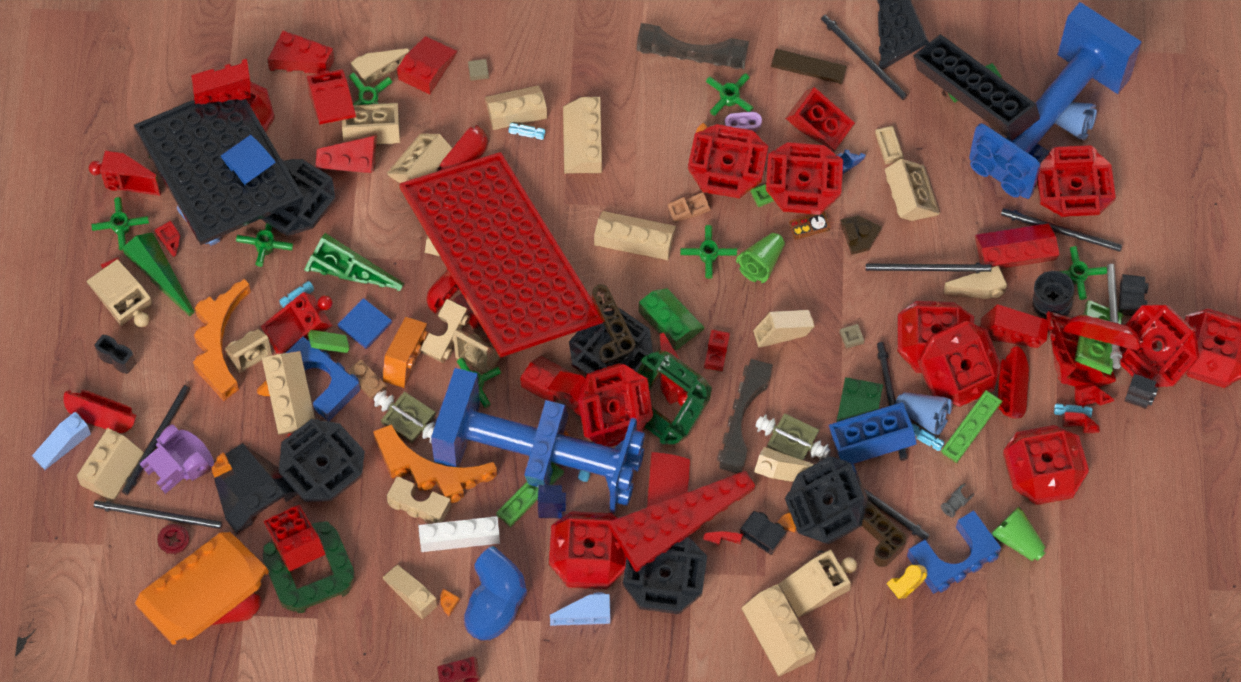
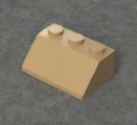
(516, 107)
(373, 120)
(420, 158)
(911, 190)
(109, 465)

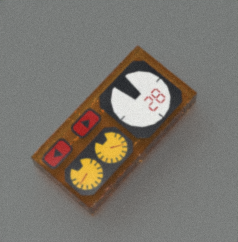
(809, 226)

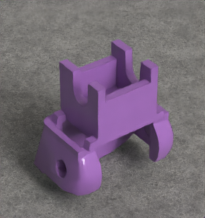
(178, 457)

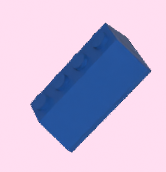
(873, 434)

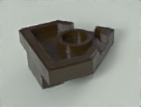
(859, 233)

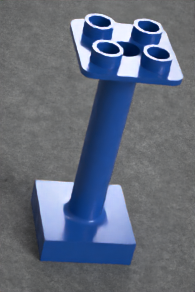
(1094, 51)
(462, 422)

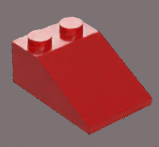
(425, 64)
(820, 119)

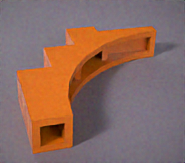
(210, 338)
(426, 474)

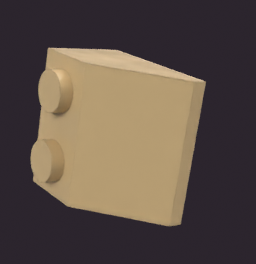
(248, 350)

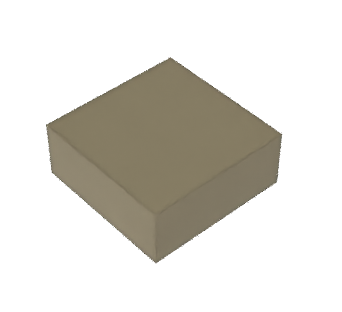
(478, 69)
(851, 336)

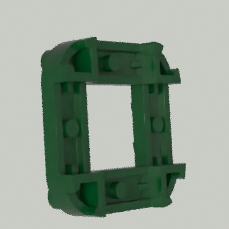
(698, 396)
(319, 591)

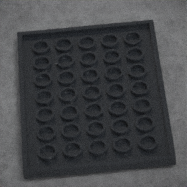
(187, 153)

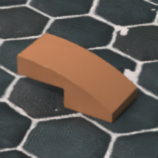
(688, 208)

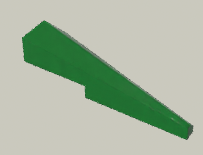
(149, 257)
(338, 260)

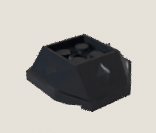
(317, 195)
(587, 343)
(316, 443)
(811, 496)
(673, 593)

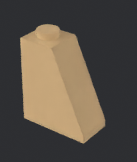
(783, 326)

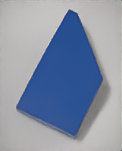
(850, 160)

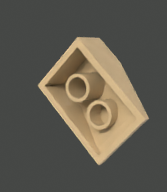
(475, 351)

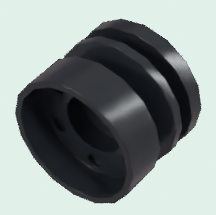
(1056, 287)

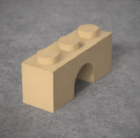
(440, 346)
(431, 510)

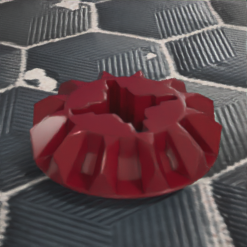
(169, 532)

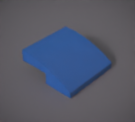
(248, 159)

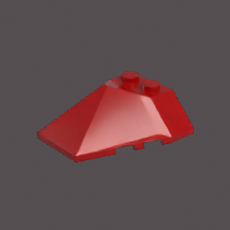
(1064, 352)

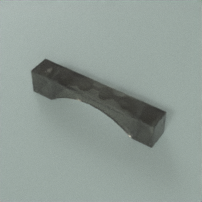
(727, 53)
(756, 381)

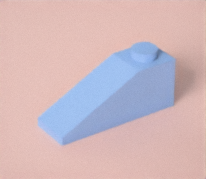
(62, 440)
(588, 610)

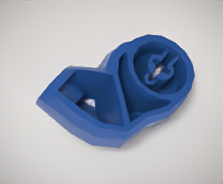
(498, 597)

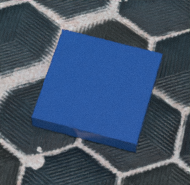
(364, 323)

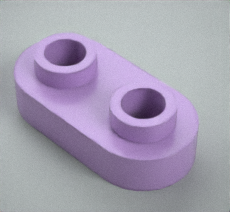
(743, 119)

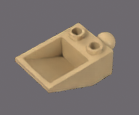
(119, 292)
(813, 587)

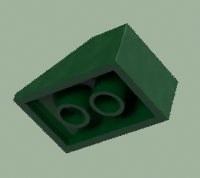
(858, 398)

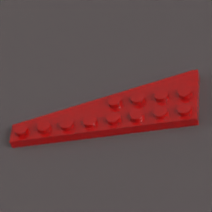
(660, 526)

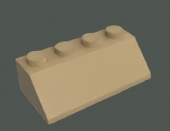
(582, 136)
(634, 235)
(288, 391)
(778, 630)

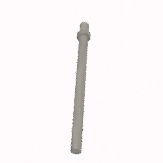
(1116, 355)

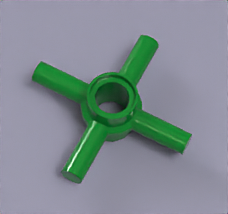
(361, 87)
(729, 88)
(118, 217)
(264, 243)
(708, 258)
(1083, 268)
(481, 379)

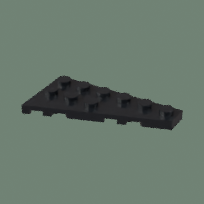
(898, 31)

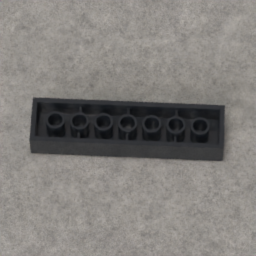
(976, 87)

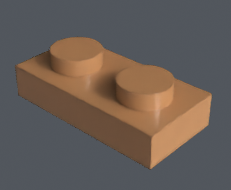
(368, 380)

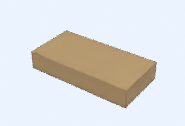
(889, 144)

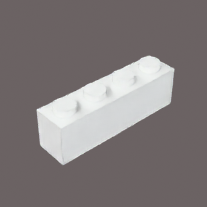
(459, 534)

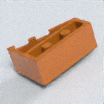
(404, 351)

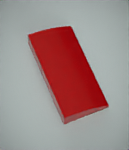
(667, 477)

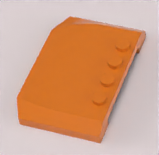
(201, 588)

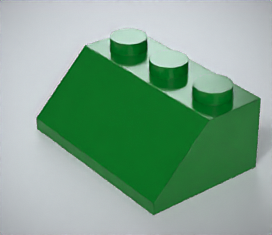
(669, 316)

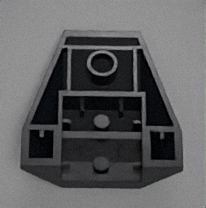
(249, 487)

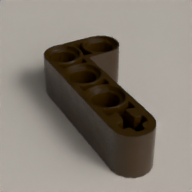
(609, 322)
(885, 538)

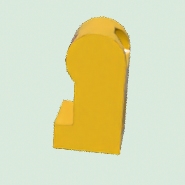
(909, 581)

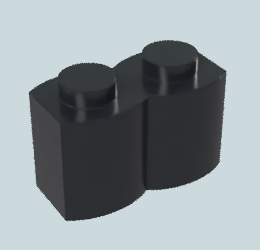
(1132, 294)
(115, 354)
(1141, 391)
(763, 532)

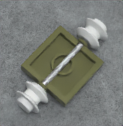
(406, 415)
(792, 437)

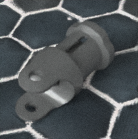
(955, 502)

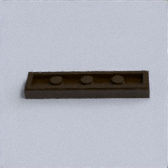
(808, 66)

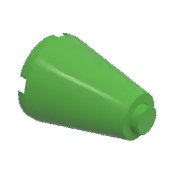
(760, 259)
(1020, 535)

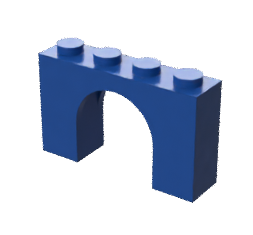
(342, 385)
(551, 423)
(942, 574)

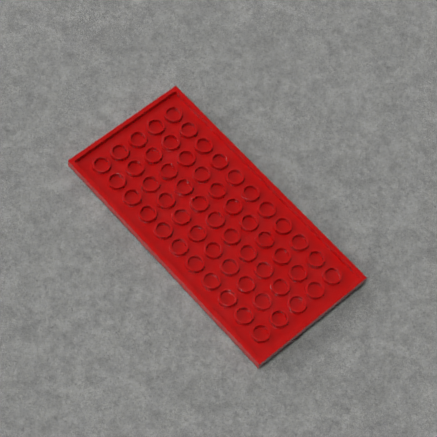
(501, 254)

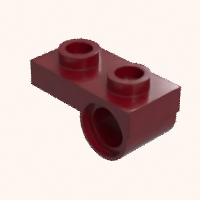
(459, 671)

